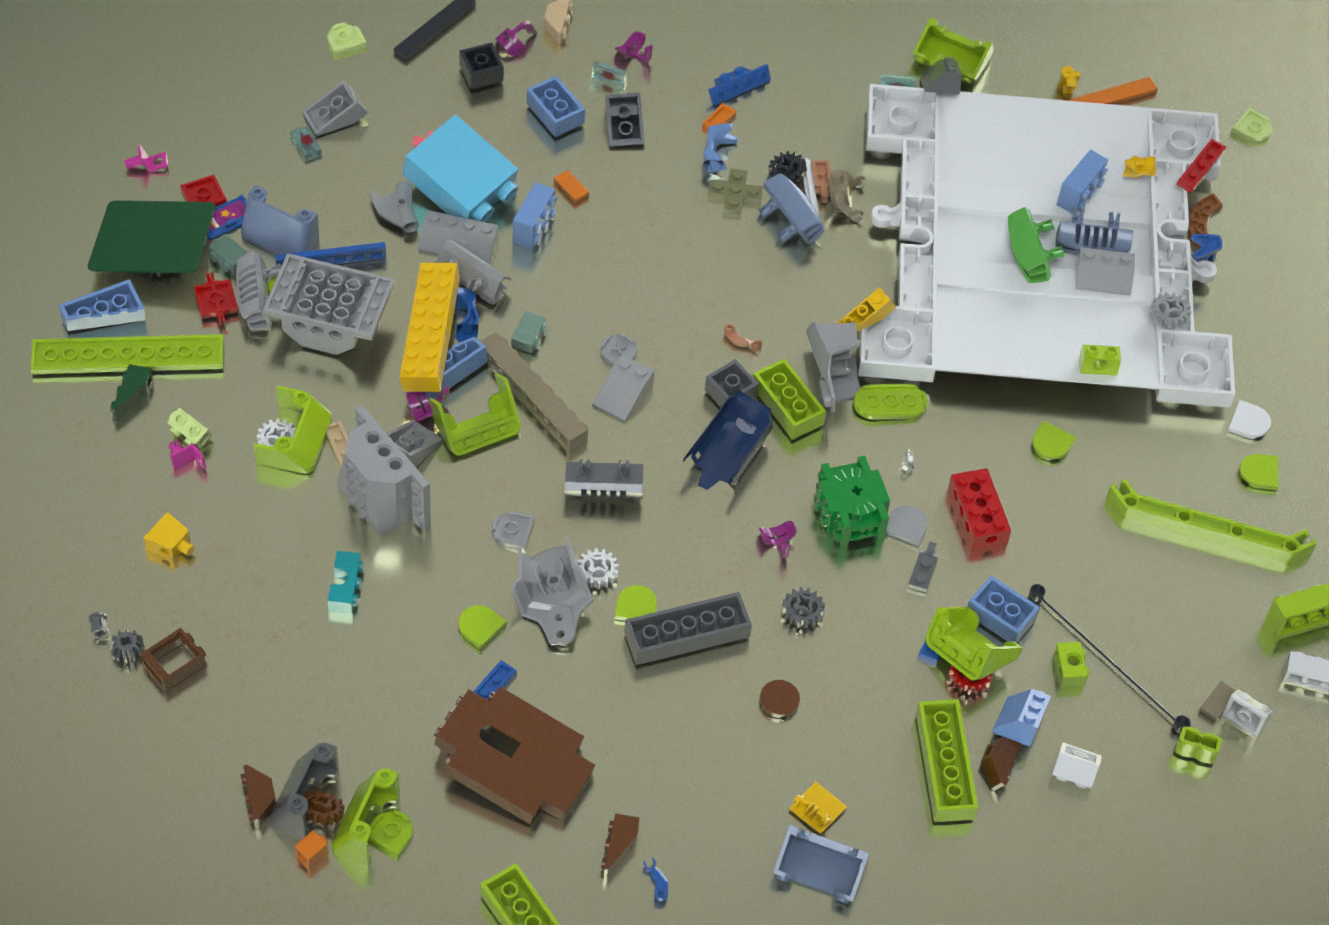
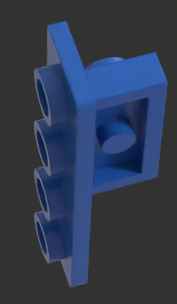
(738, 82)

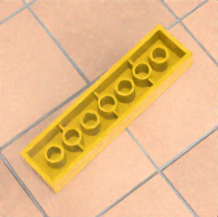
(430, 327)

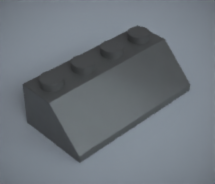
(942, 77)

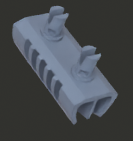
(795, 207)
(1077, 234)

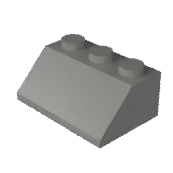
(1105, 271)

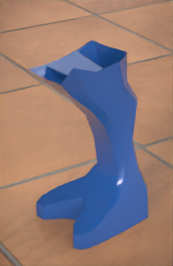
(1209, 244)
(469, 326)

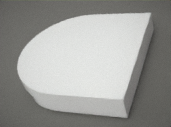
(1250, 421)

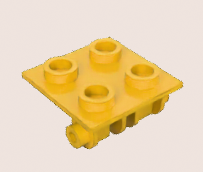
(817, 807)

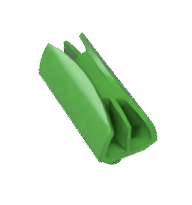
(1028, 248)

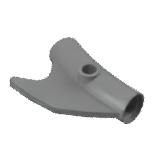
(397, 207)

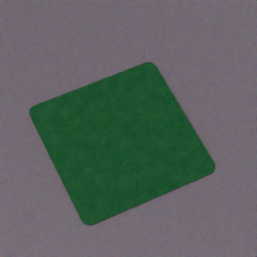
(151, 236)

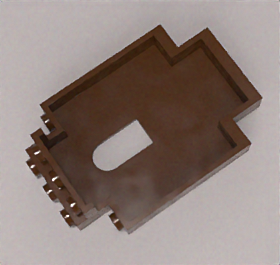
(540, 773)

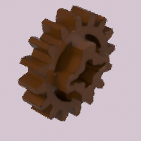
(324, 808)

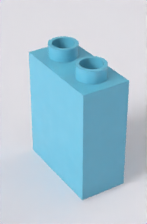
(461, 171)

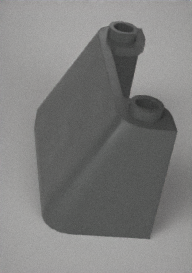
(291, 805)

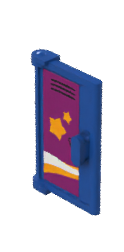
(227, 215)

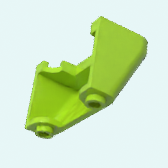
(939, 42)
(957, 641)
(353, 833)

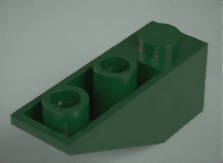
(134, 387)

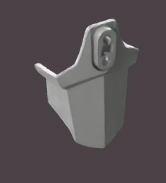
(837, 367)
(552, 589)

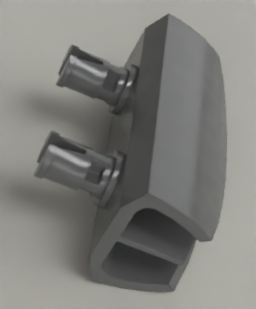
(604, 479)

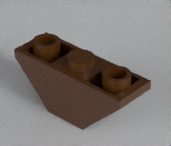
(999, 760)
(259, 795)

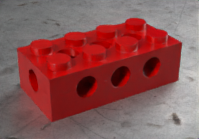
(979, 509)

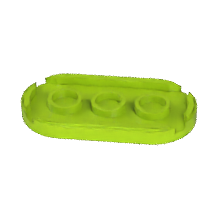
(890, 401)

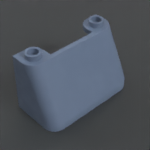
(276, 229)
(821, 863)

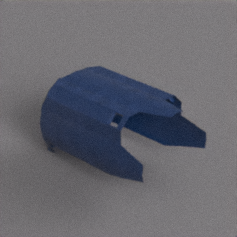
(731, 439)

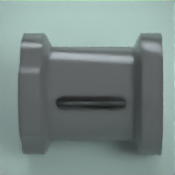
(98, 623)

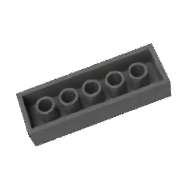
(687, 628)

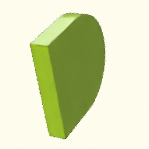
(1052, 441)
(1260, 471)
(635, 602)
(480, 624)
(391, 832)

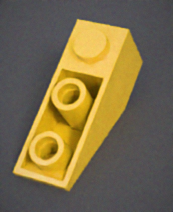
(870, 310)

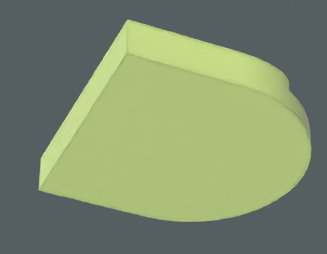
(345, 38)
(1253, 127)

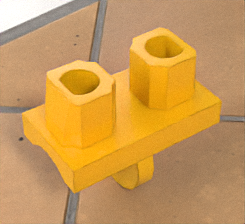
(1068, 81)
(1139, 167)

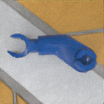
(661, 885)

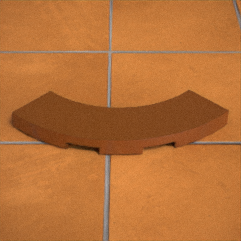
(1201, 214)

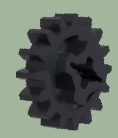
(789, 165)

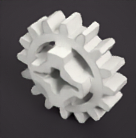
(273, 431)
(598, 569)

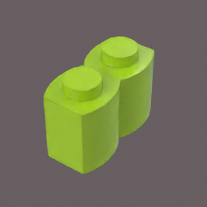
(1198, 745)

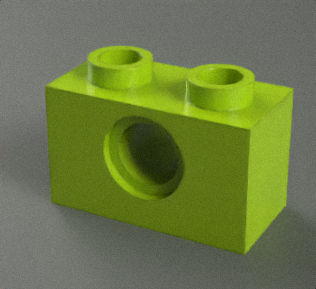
(1099, 359)
(1069, 674)

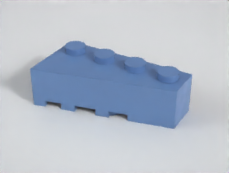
(103, 308)
(461, 362)

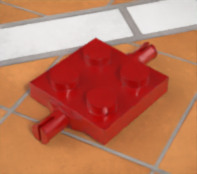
(216, 298)

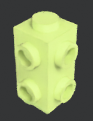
(189, 428)

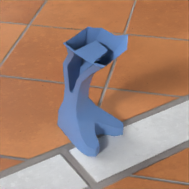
(717, 135)

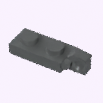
(924, 569)

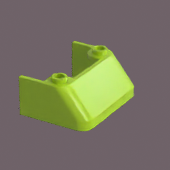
(497, 424)
(303, 450)

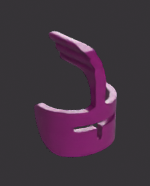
(636, 38)
(518, 47)
(413, 401)
(787, 528)

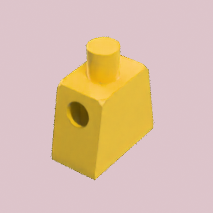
(169, 538)

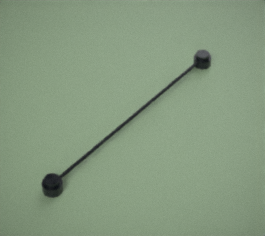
(1037, 594)

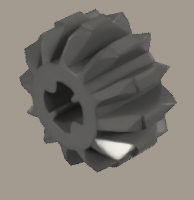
(126, 646)

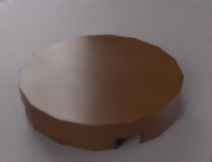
(779, 698)

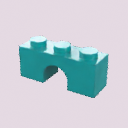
(344, 596)

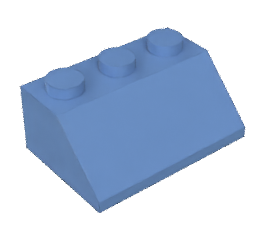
(1022, 716)

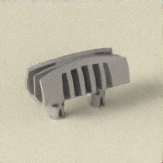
(474, 272)
(253, 289)

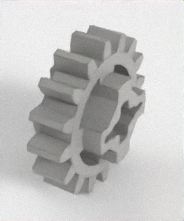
(1170, 310)

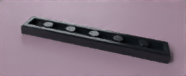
(433, 28)

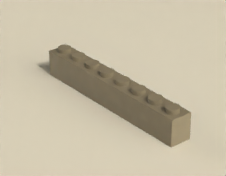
(535, 393)

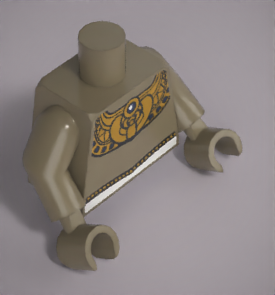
(841, 193)

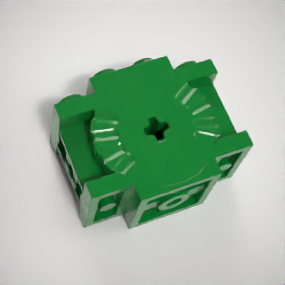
(852, 502)

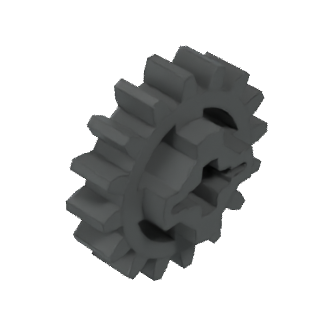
(803, 607)

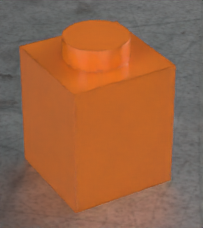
(311, 849)

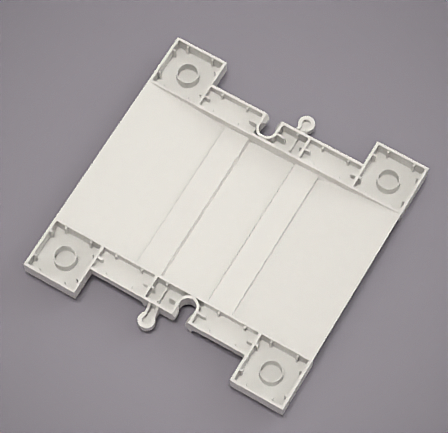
(962, 291)

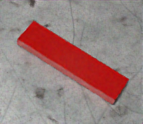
(1201, 165)

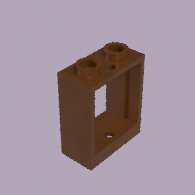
(150, 656)

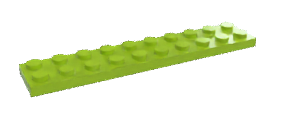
(116, 353)

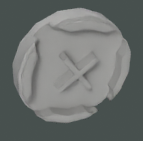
(615, 346)

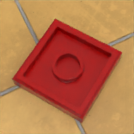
(204, 190)

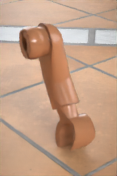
(737, 340)

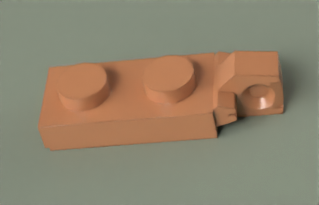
(821, 177)

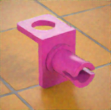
(147, 162)
(184, 455)

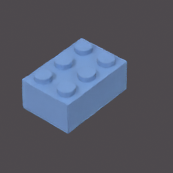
(555, 106)
(1083, 182)
(534, 216)
(1003, 610)

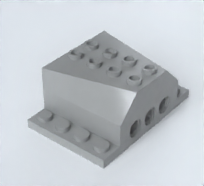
(327, 303)
(382, 479)

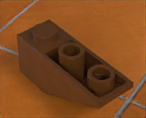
(622, 840)

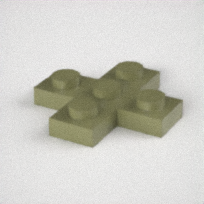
(735, 191)

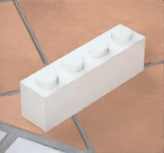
(1307, 671)

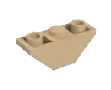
(557, 19)

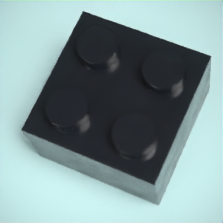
(481, 65)

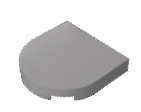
(907, 524)
(513, 529)

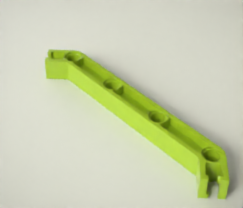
(1208, 526)

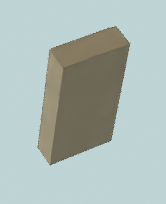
(1217, 701)

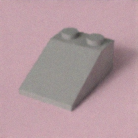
(335, 109)
(624, 388)
(415, 441)

